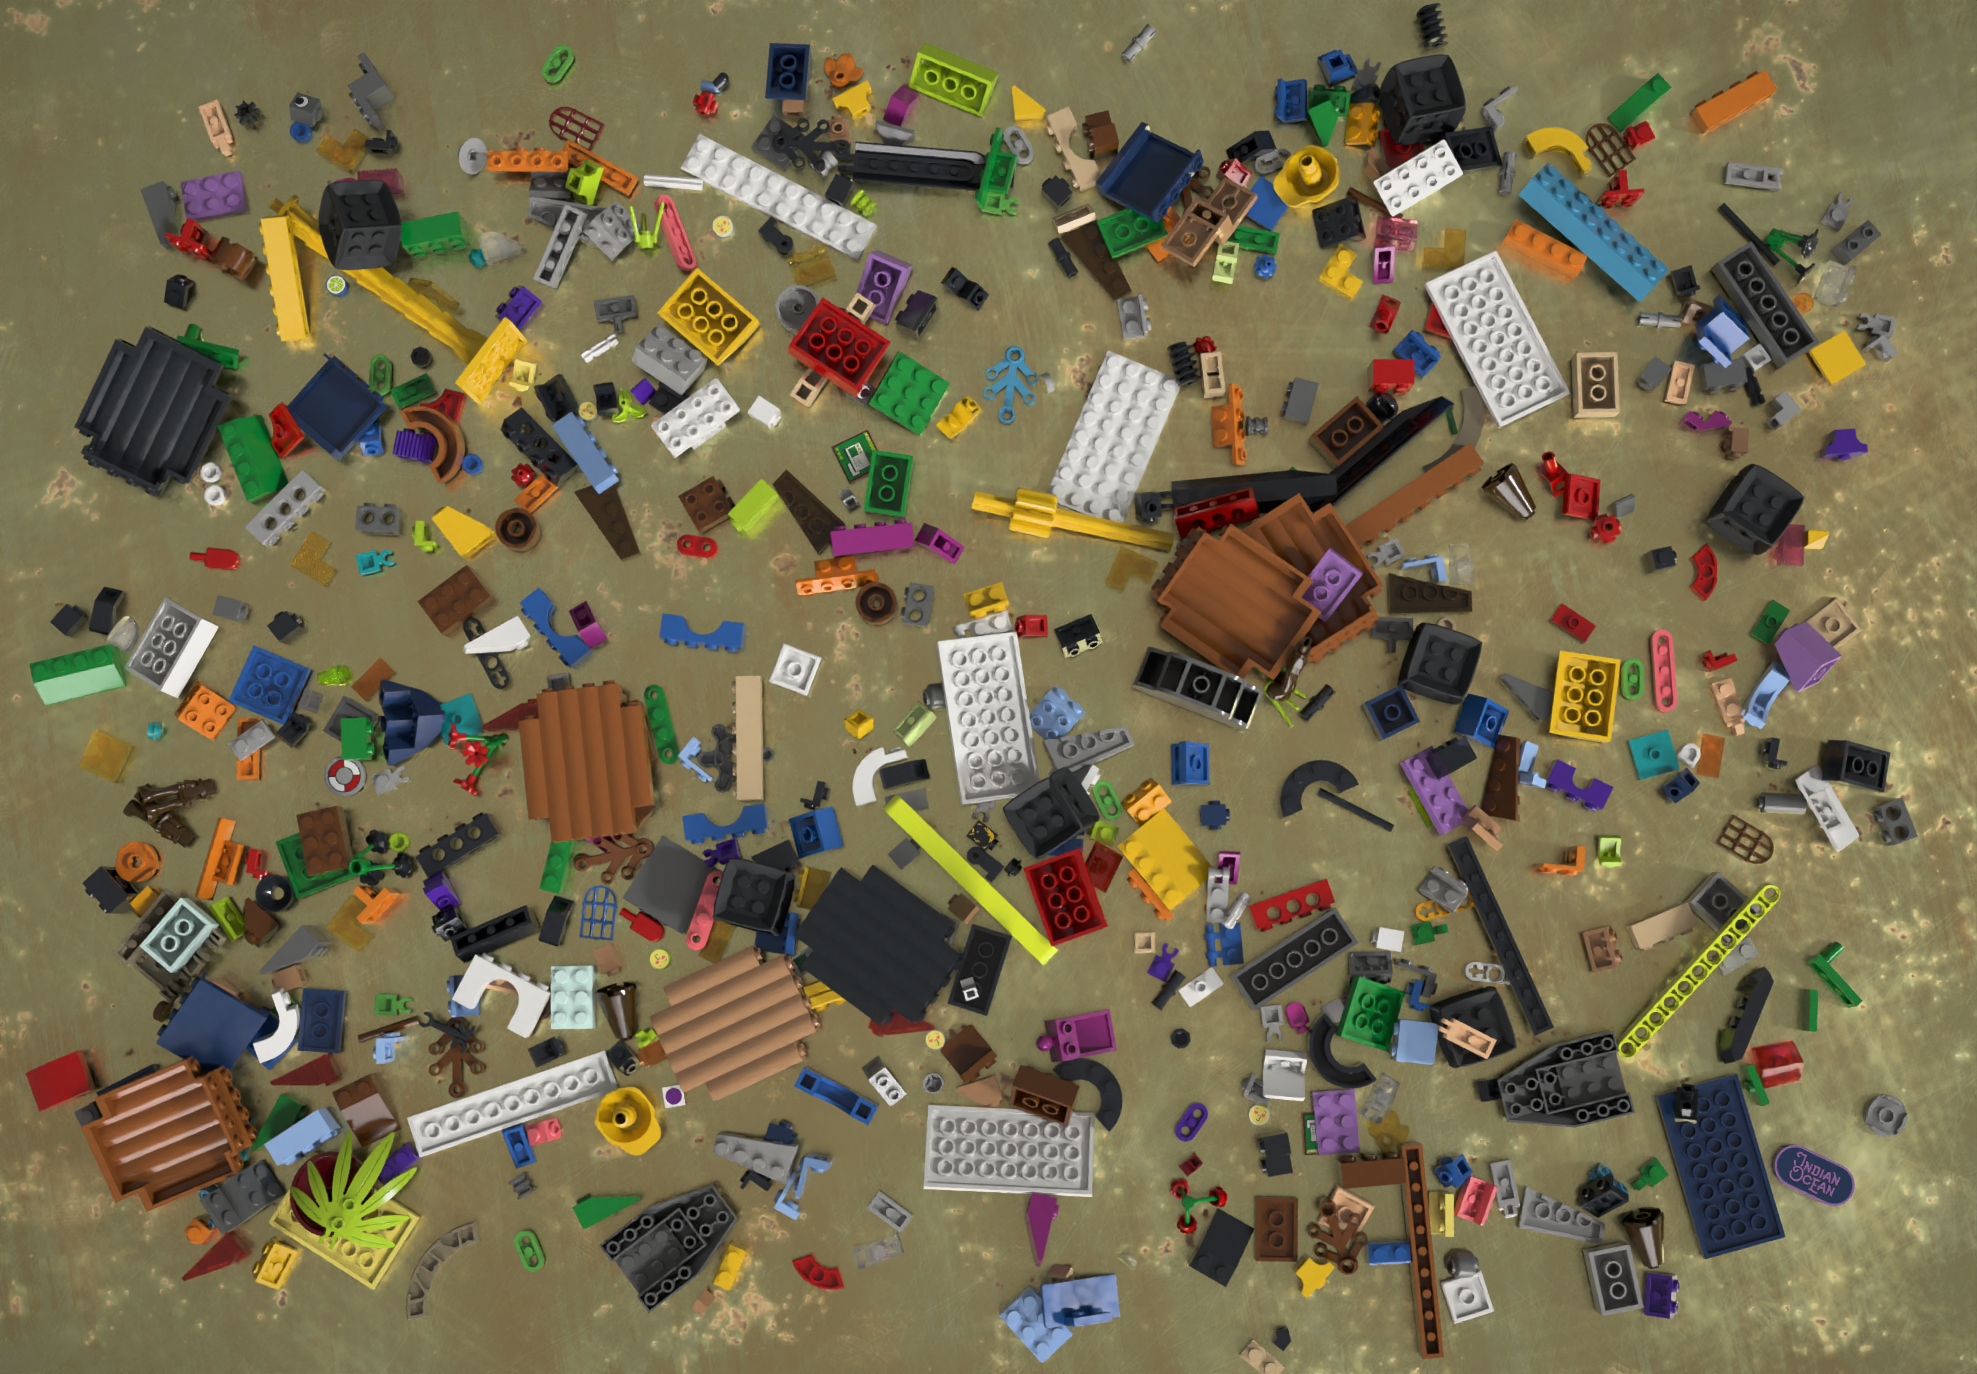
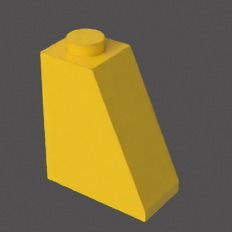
(462, 531)

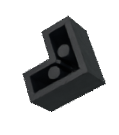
(1275, 1152)

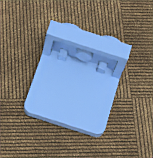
(1055, 714)
(1414, 1041)

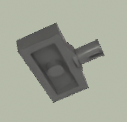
(615, 310)
(1392, 630)

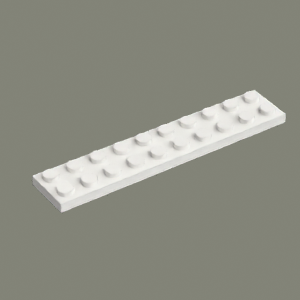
(778, 197)
(512, 1103)

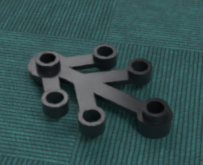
(808, 144)

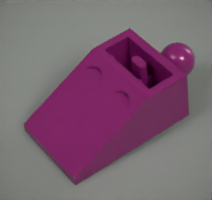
(1078, 1036)
(1038, 1219)

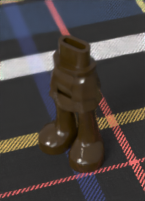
(1286, 681)
(188, 793)
(169, 826)

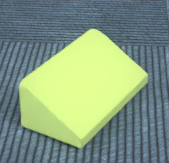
(914, 723)

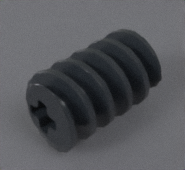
(1431, 26)
(1183, 363)

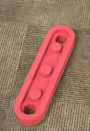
(675, 234)
(1663, 670)
(704, 912)

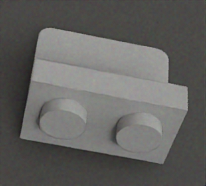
(612, 230)

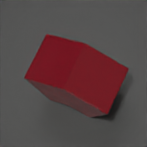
(1190, 1164)

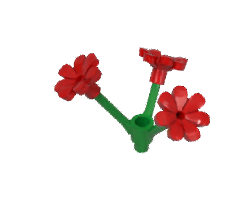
(474, 752)

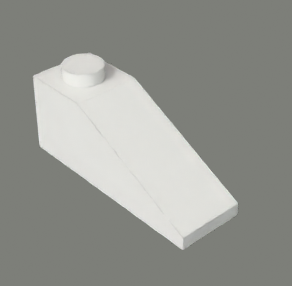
(500, 639)

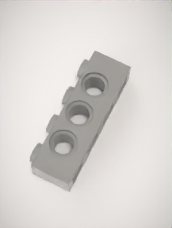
(560, 246)
(274, 509)

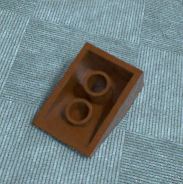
(366, 1109)

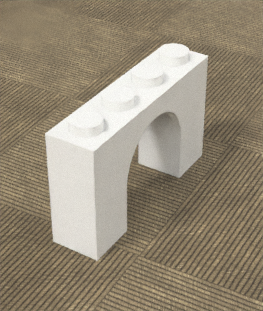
(532, 996)

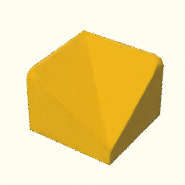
(1815, 538)
(858, 724)

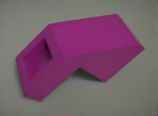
(1714, 422)

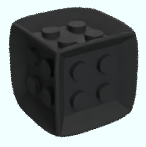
(1422, 99)
(359, 224)
(1755, 509)
(1440, 663)
(1051, 813)
(754, 896)
(1482, 1011)

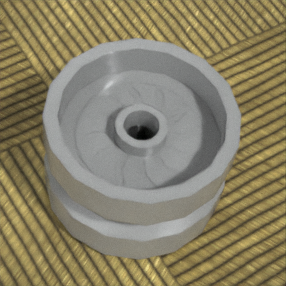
(788, 303)

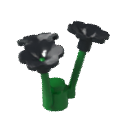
(1807, 243)
(370, 871)

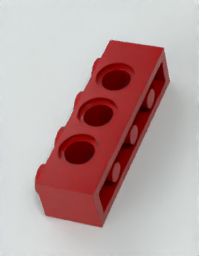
(1224, 505)
(1320, 889)

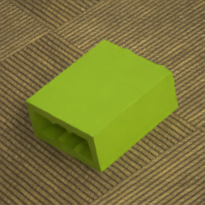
(753, 506)

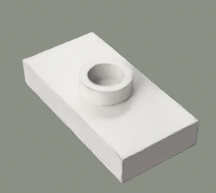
(1200, 987)

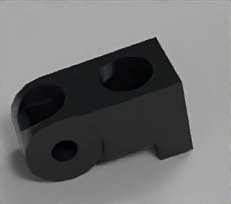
(781, 243)
(979, 857)

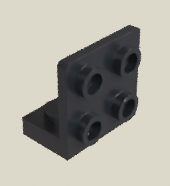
(1338, 222)

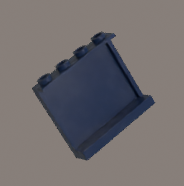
(1148, 173)
(336, 408)
(210, 1026)

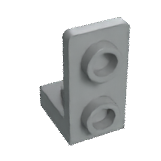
(1493, 116)
(883, 1081)

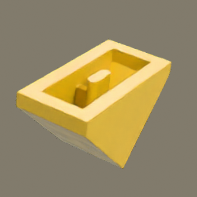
(1025, 107)

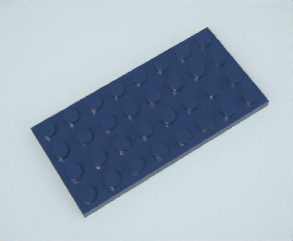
(1722, 1169)

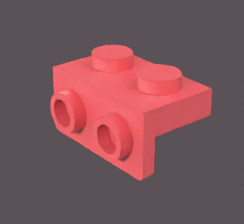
(1475, 1200)

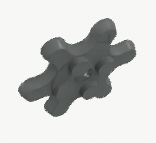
(721, 757)

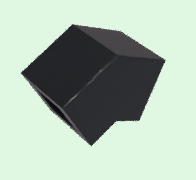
(1282, 1338)

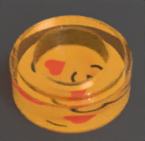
(1803, 302)

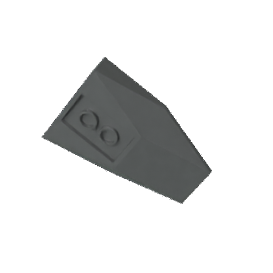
(1568, 1084)
(670, 1243)

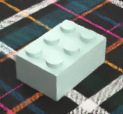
(179, 935)
(573, 997)

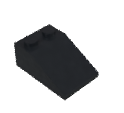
(1473, 149)
(1855, 765)
(1221, 1247)

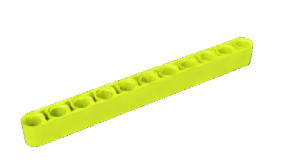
(969, 879)
(1701, 960)

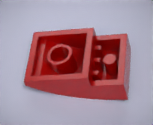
(60, 1080)

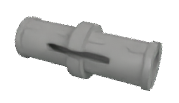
(1138, 43)
(1507, 173)
(1659, 320)

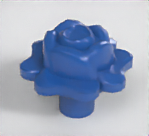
(1265, 266)

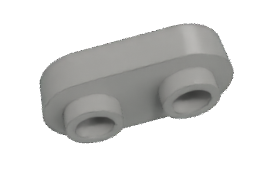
(1019, 145)

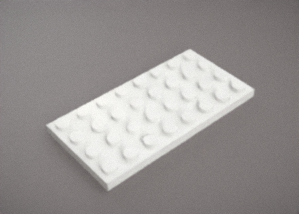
(1497, 339)
(1113, 438)
(988, 717)
(1008, 1151)

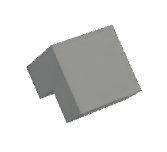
(1784, 408)

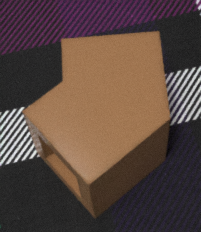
(703, 1302)

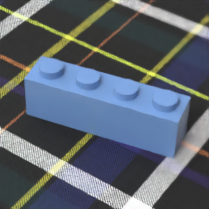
(585, 453)

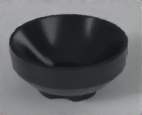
(265, 889)

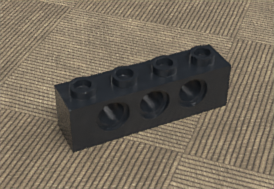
(521, 422)
(488, 832)

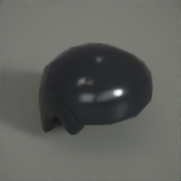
(1383, 406)

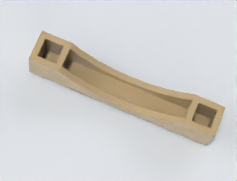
(811, 381)

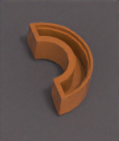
(448, 435)

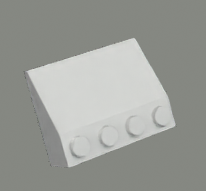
(171, 648)

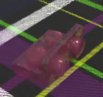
(1396, 232)
(1791, 546)

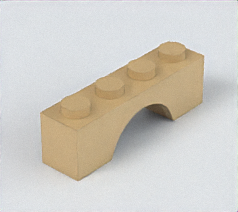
(1062, 127)

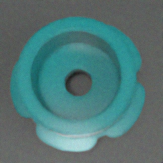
(477, 258)
(154, 730)

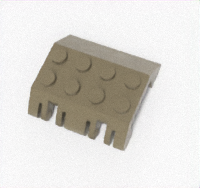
(133, 955)

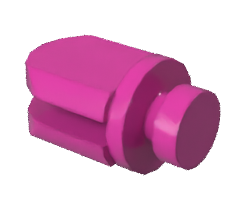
(1298, 1017)

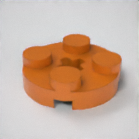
(124, 861)

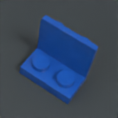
(785, 942)

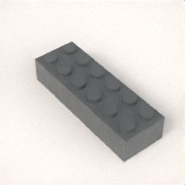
(1764, 305)
(1293, 959)

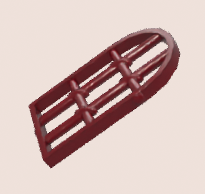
(569, 118)

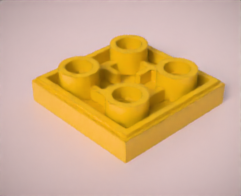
(1837, 358)

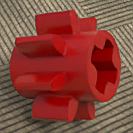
(705, 103)

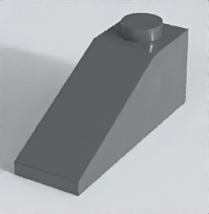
(162, 208)
(1534, 698)

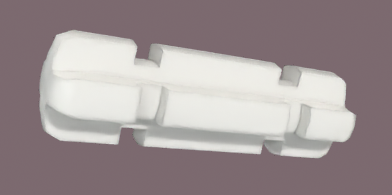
(599, 347)
(1236, 910)

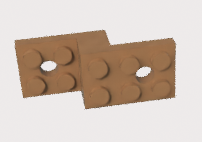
(1209, 221)

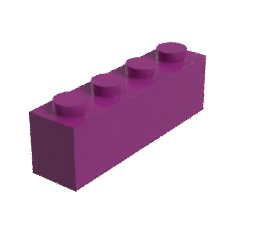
(871, 539)

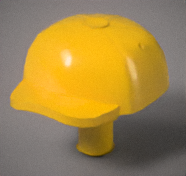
(1307, 176)
(628, 1120)

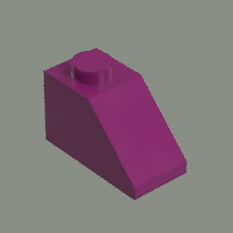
(939, 543)
(587, 624)

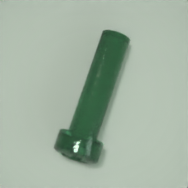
(1451, 421)

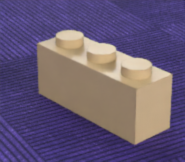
(1662, 926)

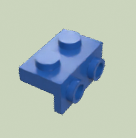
(1291, 100)
(1416, 348)

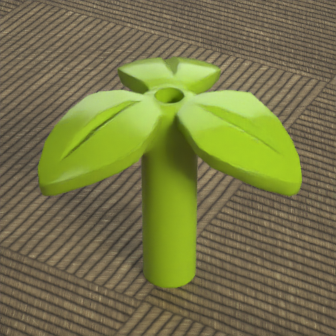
(625, 400)

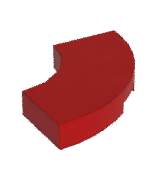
(1706, 572)
(818, 1275)

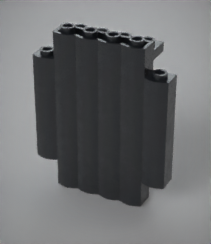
(153, 411)
(879, 945)

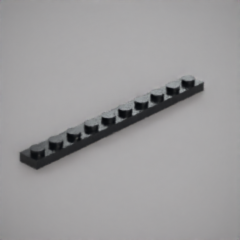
(1500, 936)

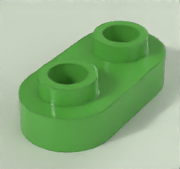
(555, 63)
(378, 375)
(1632, 679)
(1107, 800)
(528, 1250)

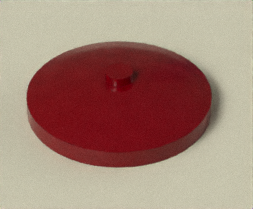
(325, 1165)

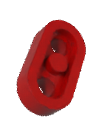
(696, 546)

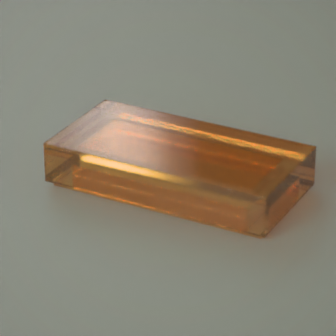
(369, 682)
(1711, 755)

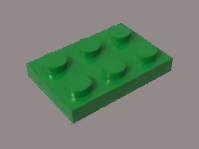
(1129, 231)

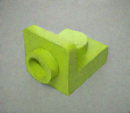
(1103, 833)

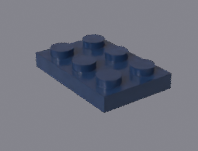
(321, 1020)

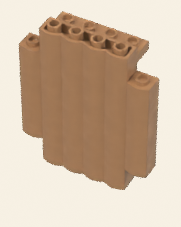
(735, 1022)

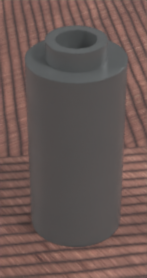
(1781, 803)

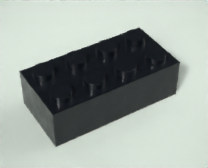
(982, 961)

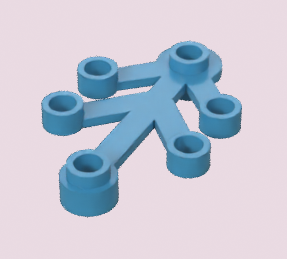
(1011, 381)

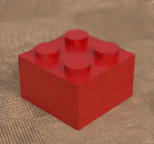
(1391, 376)

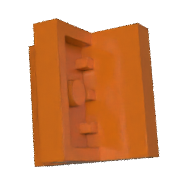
(375, 901)

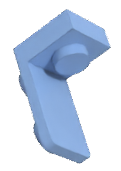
(1438, 570)
(693, 749)
(1527, 759)
(788, 1208)

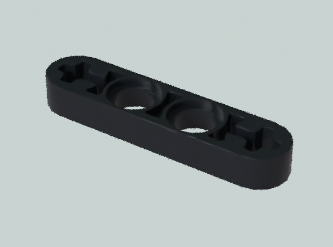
(483, 657)

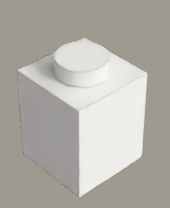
(764, 412)
(1387, 939)

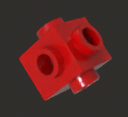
(1598, 530)

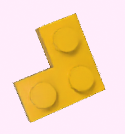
(1336, 273)

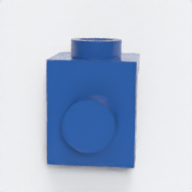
(371, 440)
(1414, 990)

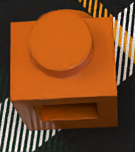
(199, 1231)

